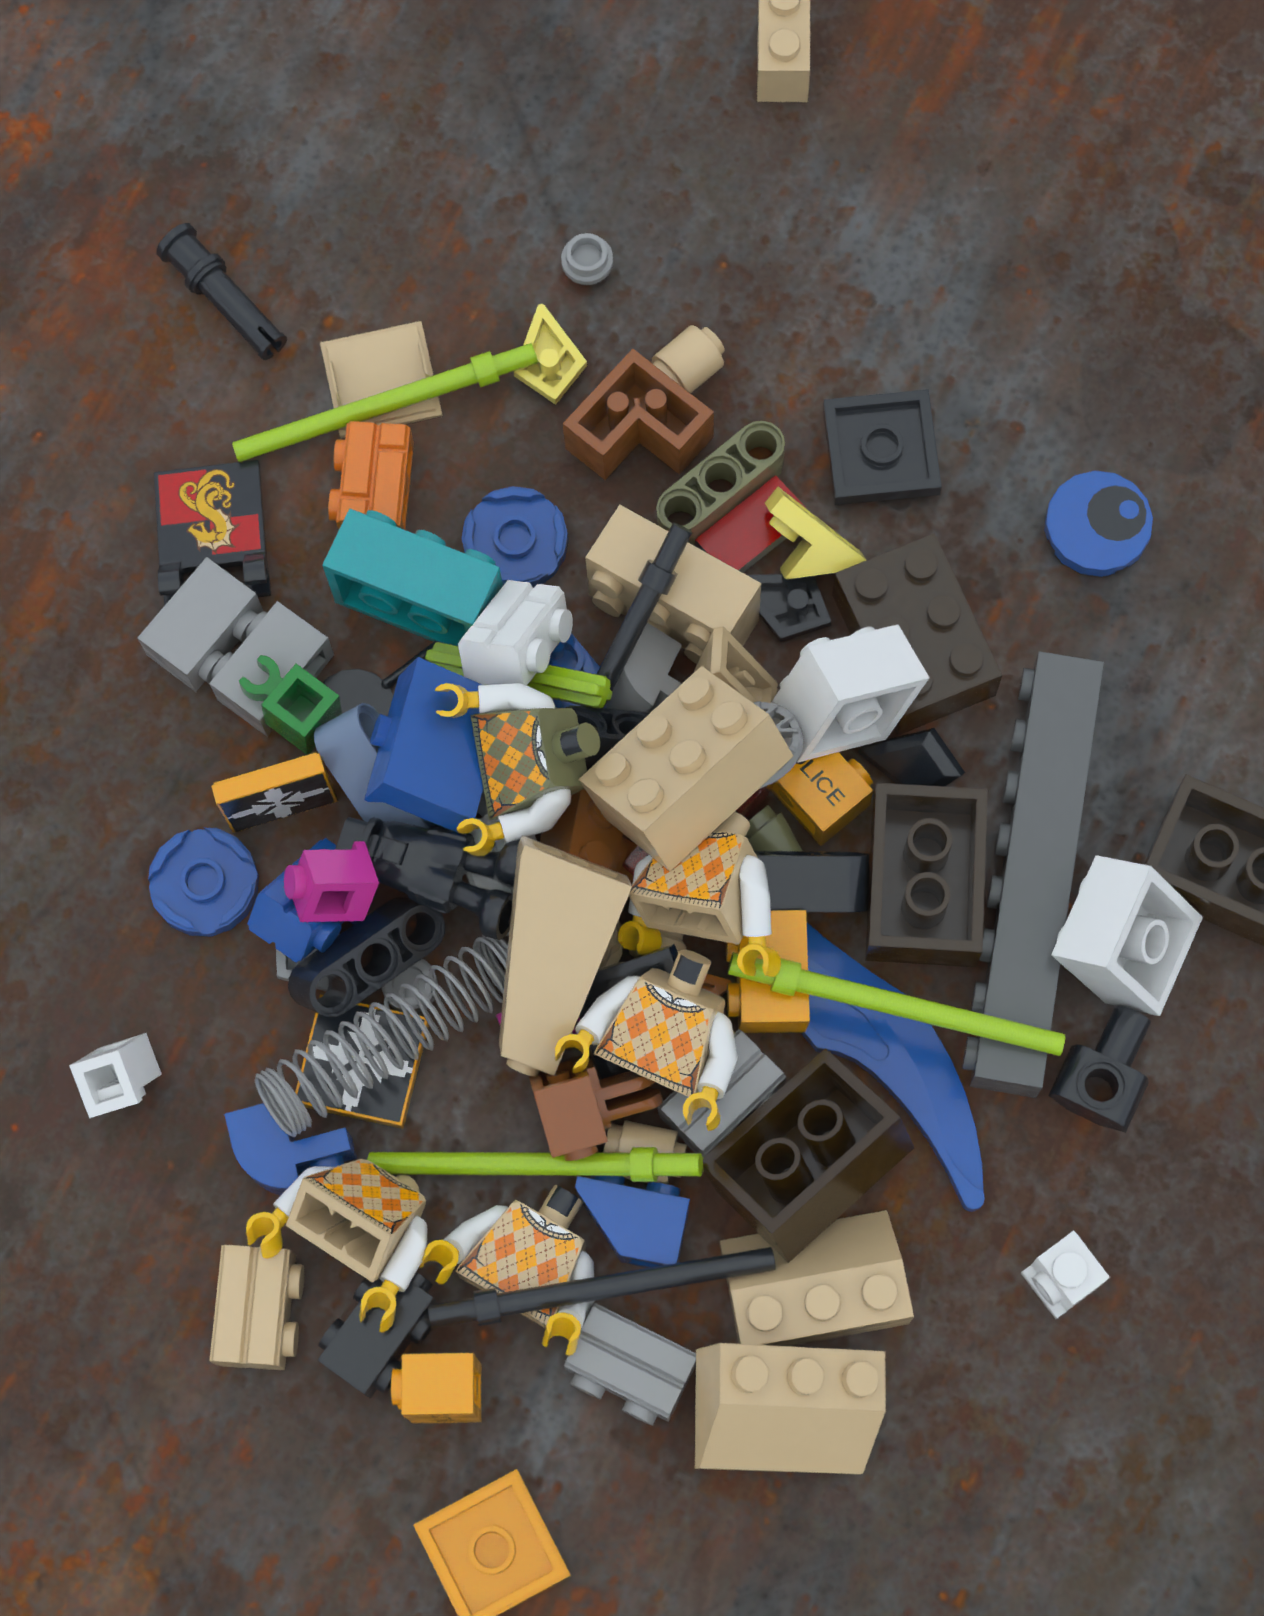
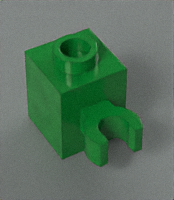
(293, 703)

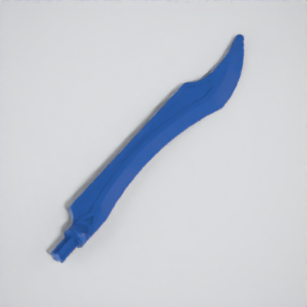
(893, 1049)

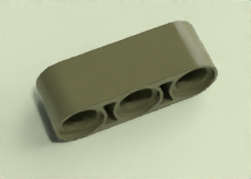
(728, 463)

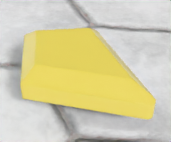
(557, 358)

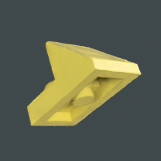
(821, 547)

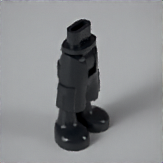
(431, 866)

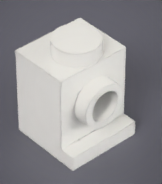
(115, 1075)
(1065, 1274)

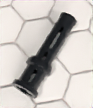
(207, 275)

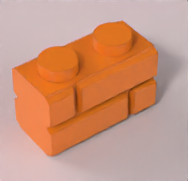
(374, 471)

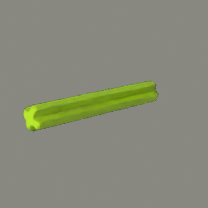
(555, 681)

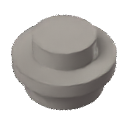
(587, 259)

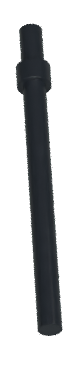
(656, 579)
(489, 1306)

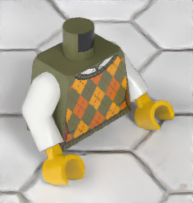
(525, 758)

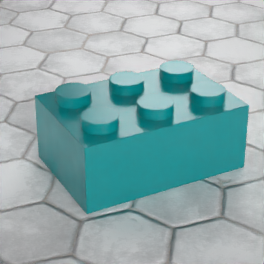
(409, 577)

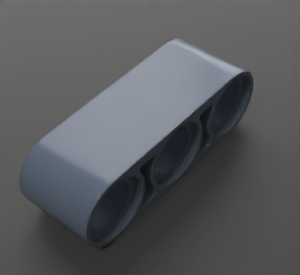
(351, 757)

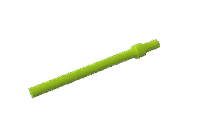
(483, 370)
(793, 978)
(641, 1164)

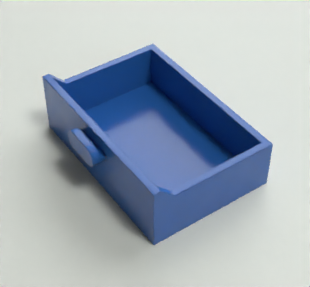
(427, 759)

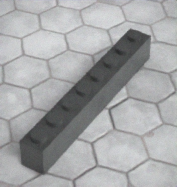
(1037, 866)

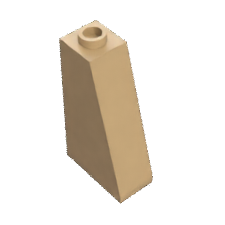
(555, 946)

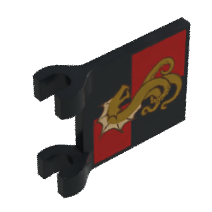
(214, 516)

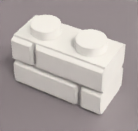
(515, 634)

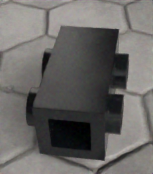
(363, 1353)

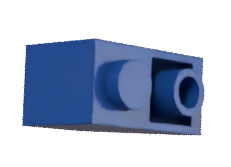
(639, 1224)

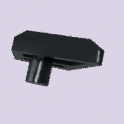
(791, 605)
(914, 759)

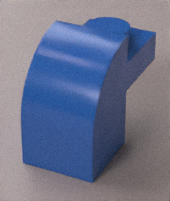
(276, 1158)

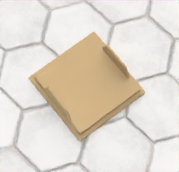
(377, 363)

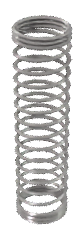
(286, 1105)

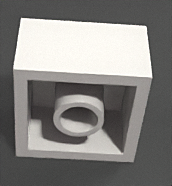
(851, 689)
(1127, 935)

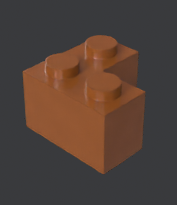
(636, 407)

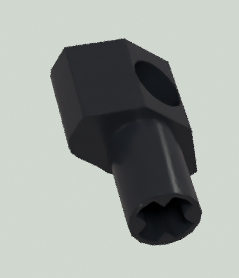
(1109, 1061)

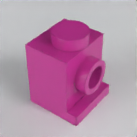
(332, 884)

